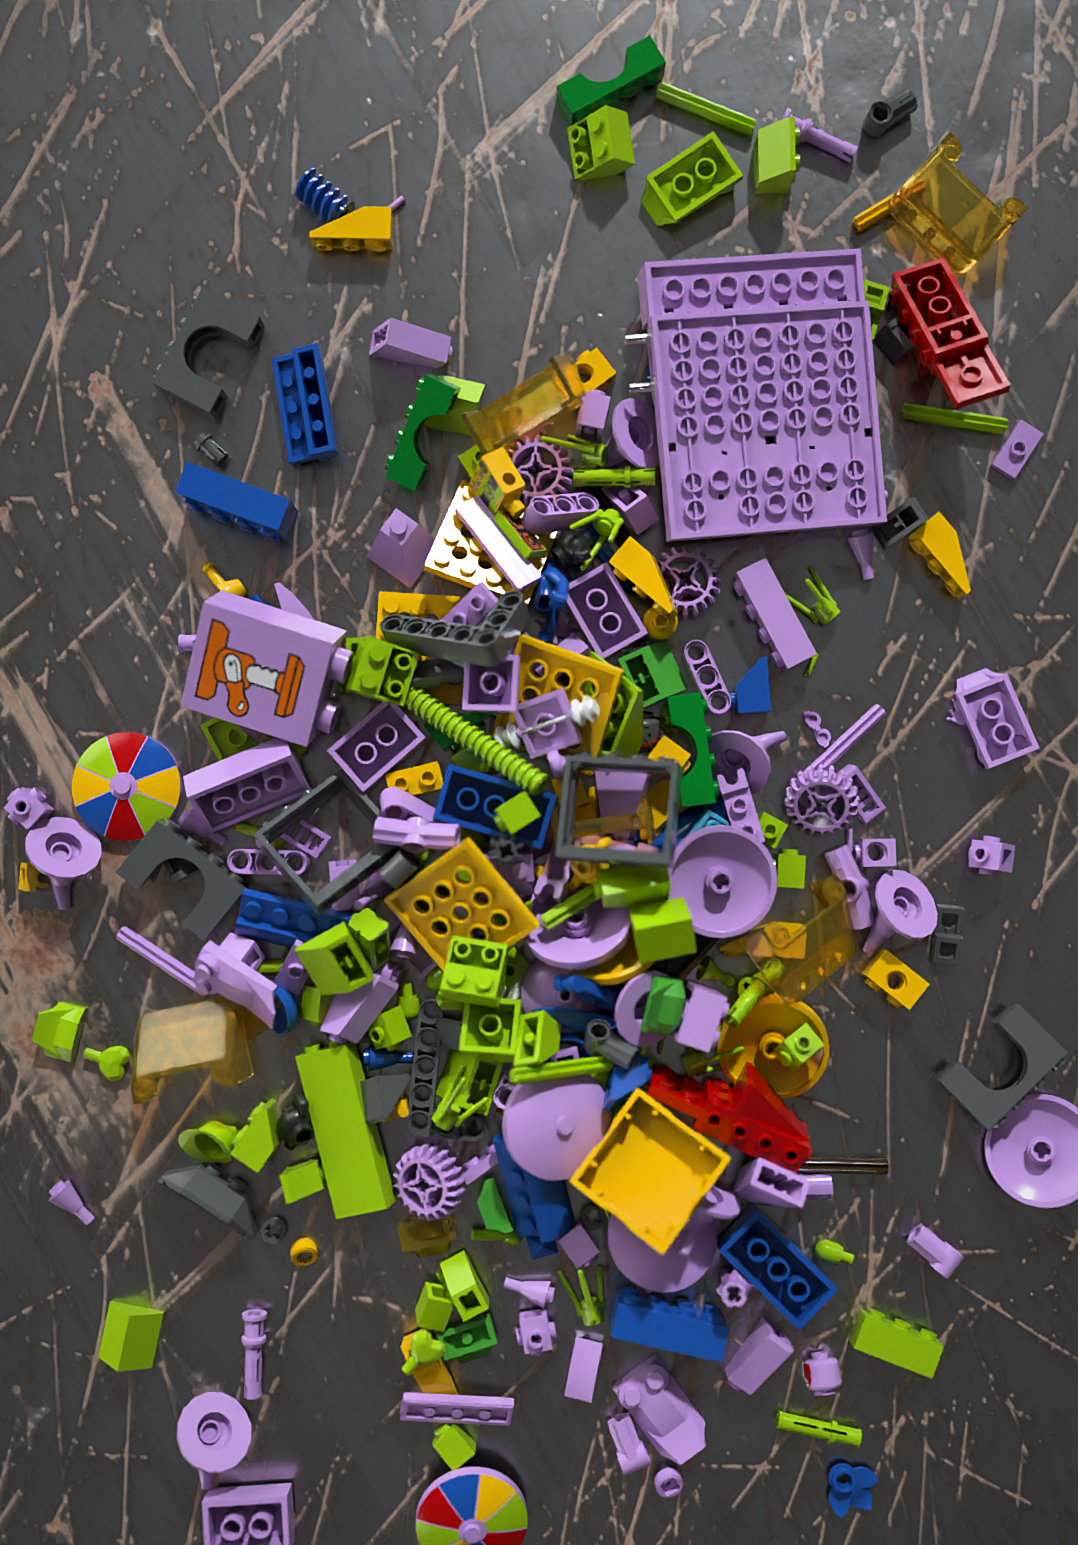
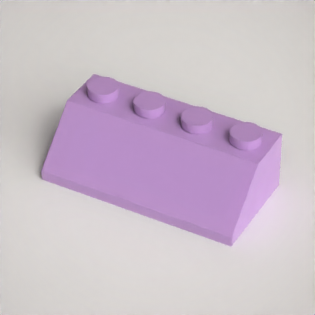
(246, 784)

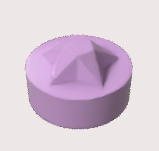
(556, 763)
(668, 1482)

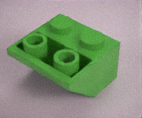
(653, 672)

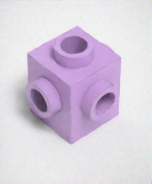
(27, 807)
(991, 856)
(535, 1332)

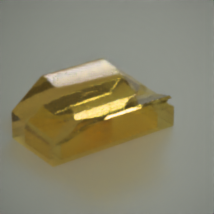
(426, 1236)

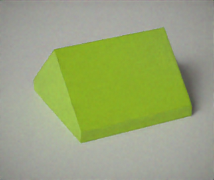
(467, 401)
(662, 930)
(130, 1336)

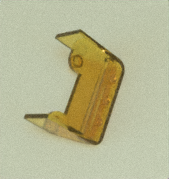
(526, 406)

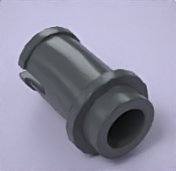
(211, 449)

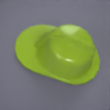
(209, 1142)

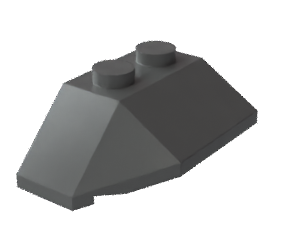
(216, 1195)

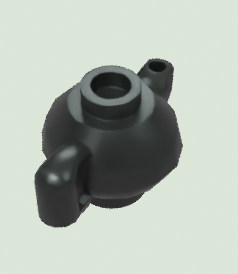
(572, 548)
(295, 1123)

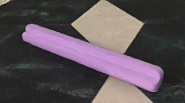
(849, 738)
(158, 957)

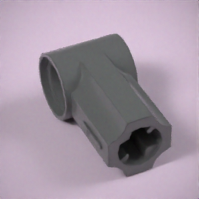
(889, 111)
(602, 1041)

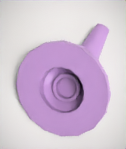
(633, 435)
(739, 750)
(63, 852)
(902, 908)
(631, 1009)
(718, 1203)
(213, 1434)

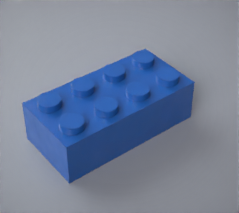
(236, 501)
(472, 796)
(776, 1266)
(668, 1324)

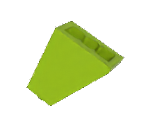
(631, 886)

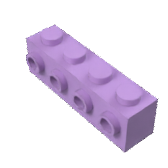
(773, 614)

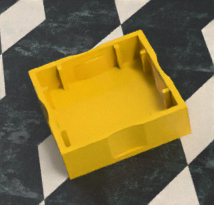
(650, 1171)

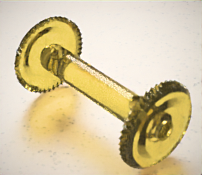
(610, 824)

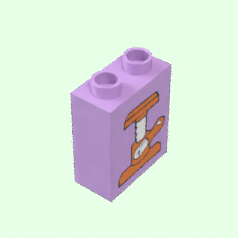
(266, 668)

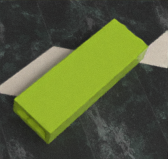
(346, 1142)

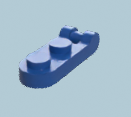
(587, 991)

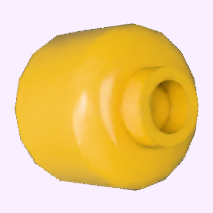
(658, 626)

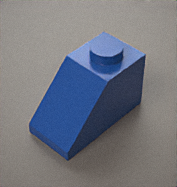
(752, 691)
(623, 1082)

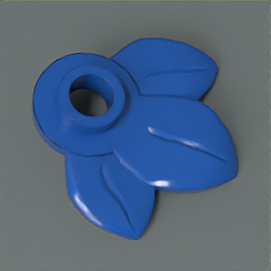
(852, 1490)

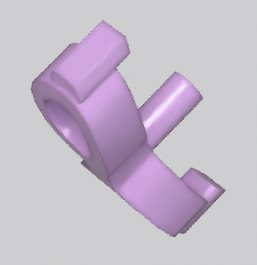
(813, 721)

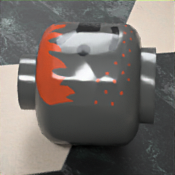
(651, 731)

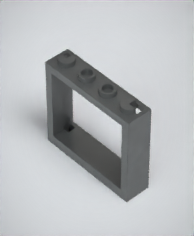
(612, 763)
(309, 802)

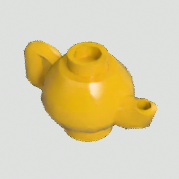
(587, 872)

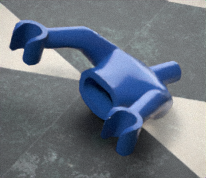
(549, 599)

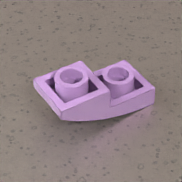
(583, 1369)

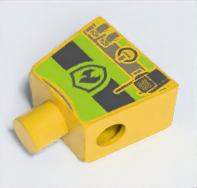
(498, 483)

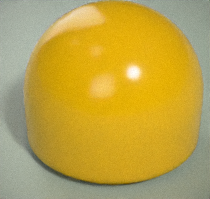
(303, 1245)

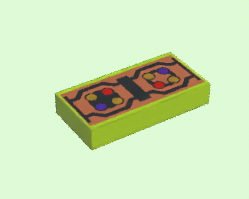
(522, 539)

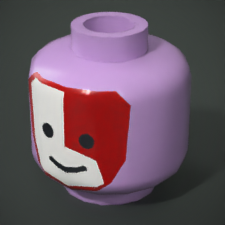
(822, 1373)

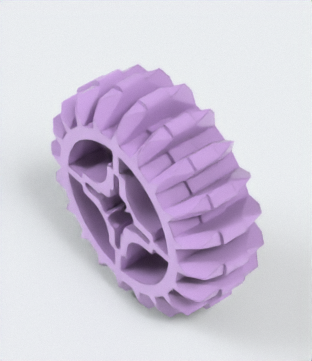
(526, 471)
(697, 562)
(830, 818)
(424, 1189)

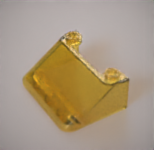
(950, 211)
(814, 952)
(188, 1040)

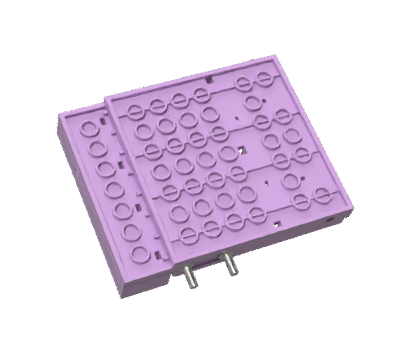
(756, 355)

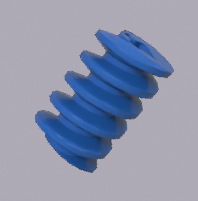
(321, 198)

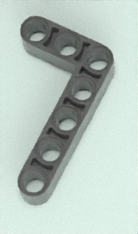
(461, 642)
(403, 868)
(429, 1080)

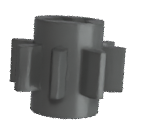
(510, 855)

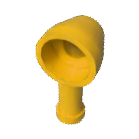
(231, 586)

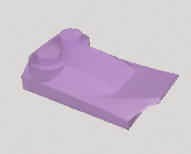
(994, 717)
(224, 974)
(662, 1410)

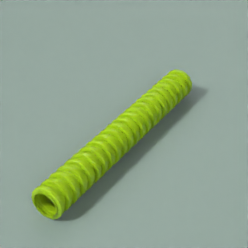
(475, 740)

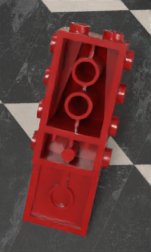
(946, 333)
(752, 1107)

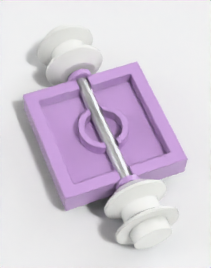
(547, 723)

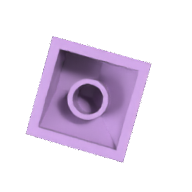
(401, 548)

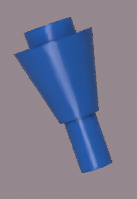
(382, 1058)

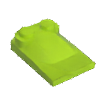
(690, 181)

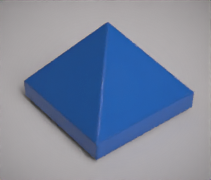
(541, 1249)

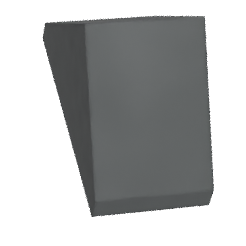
(900, 522)
(381, 1095)

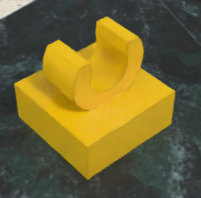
(29, 878)

